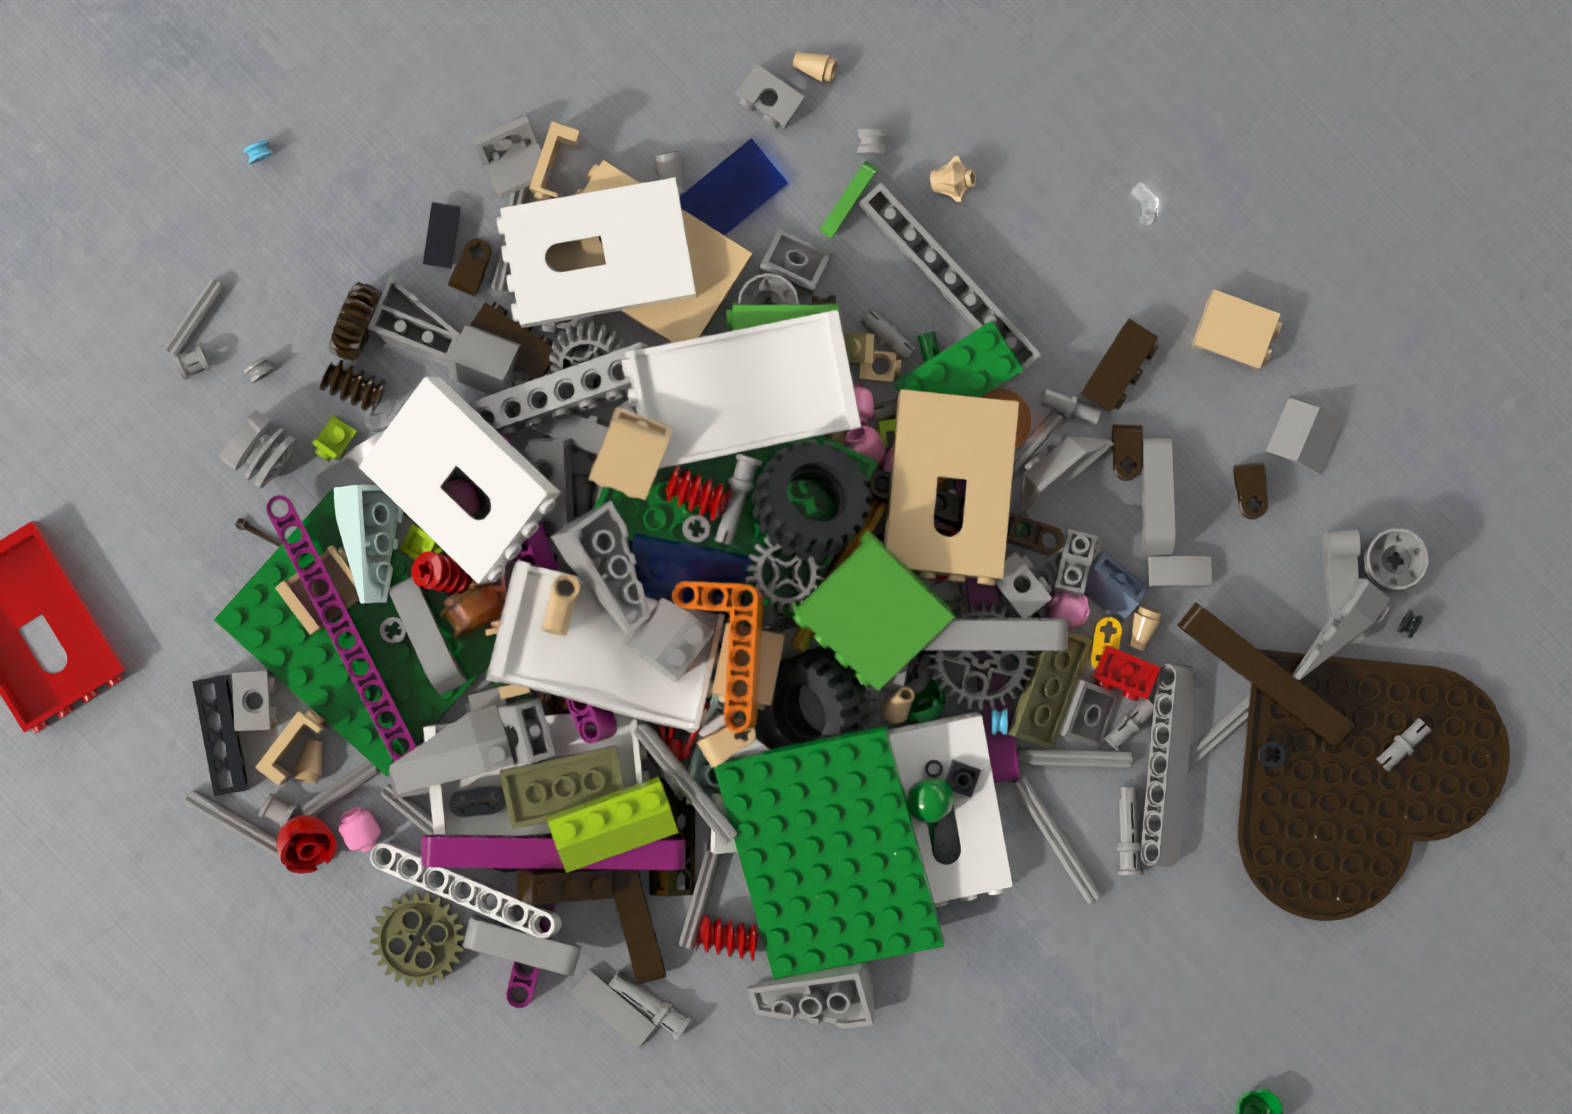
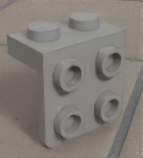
(510, 155)

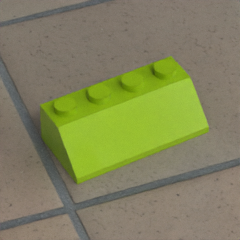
(612, 824)

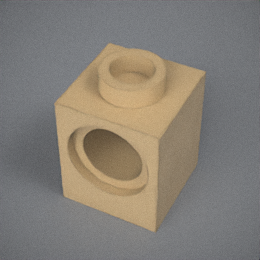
(867, 374)

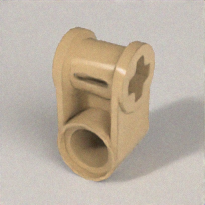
(722, 745)

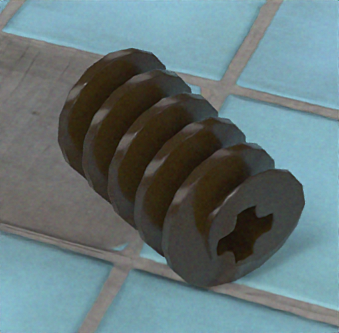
(353, 386)

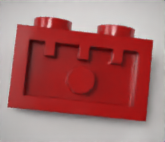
(1126, 673)

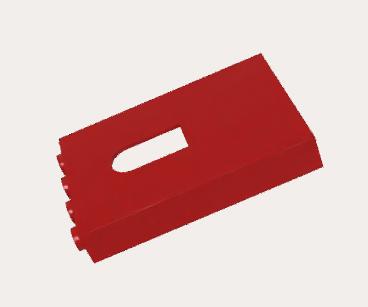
(36, 585)

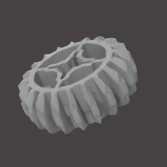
(570, 347)
(804, 590)

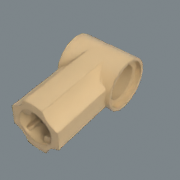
(560, 608)

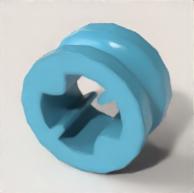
(258, 151)
(999, 721)

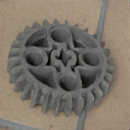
(982, 696)

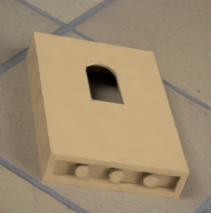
(713, 257)
(959, 441)

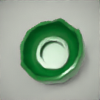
(928, 703)
(930, 800)
(1259, 1102)

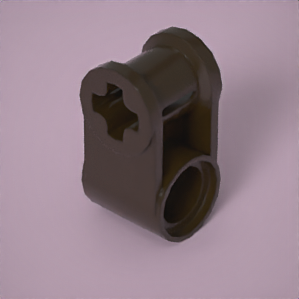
(469, 272)
(1127, 446)
(1251, 483)

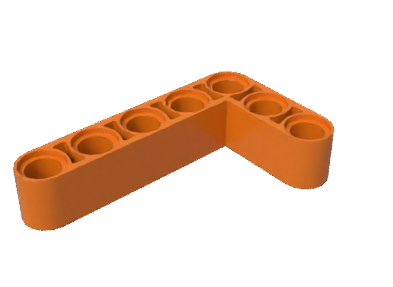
(736, 643)

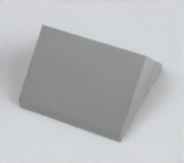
(795, 261)
(482, 360)
(1304, 435)
(1089, 714)

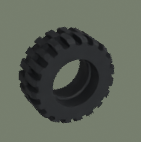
(829, 470)
(834, 685)

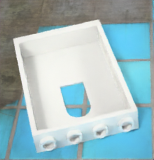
(641, 247)
(422, 450)
(983, 854)

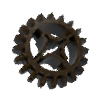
(351, 326)

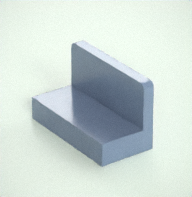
(1114, 587)

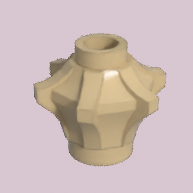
(953, 179)

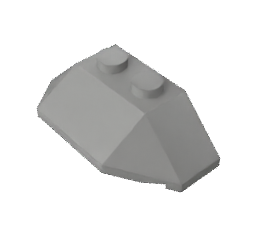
(1057, 468)

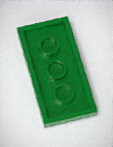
(967, 367)

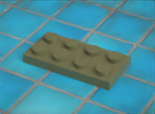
(1049, 692)
(559, 784)

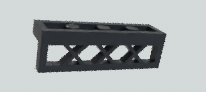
(230, 736)

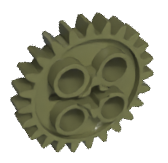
(394, 926)

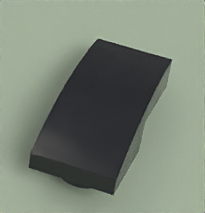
(441, 235)
(963, 778)

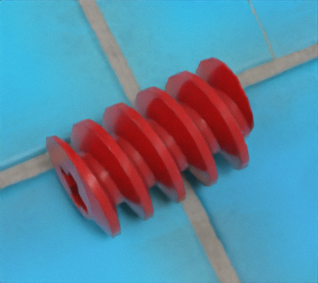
(696, 493)
(440, 573)
(727, 937)

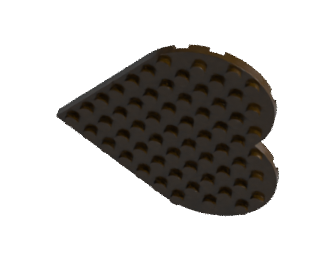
(1332, 823)

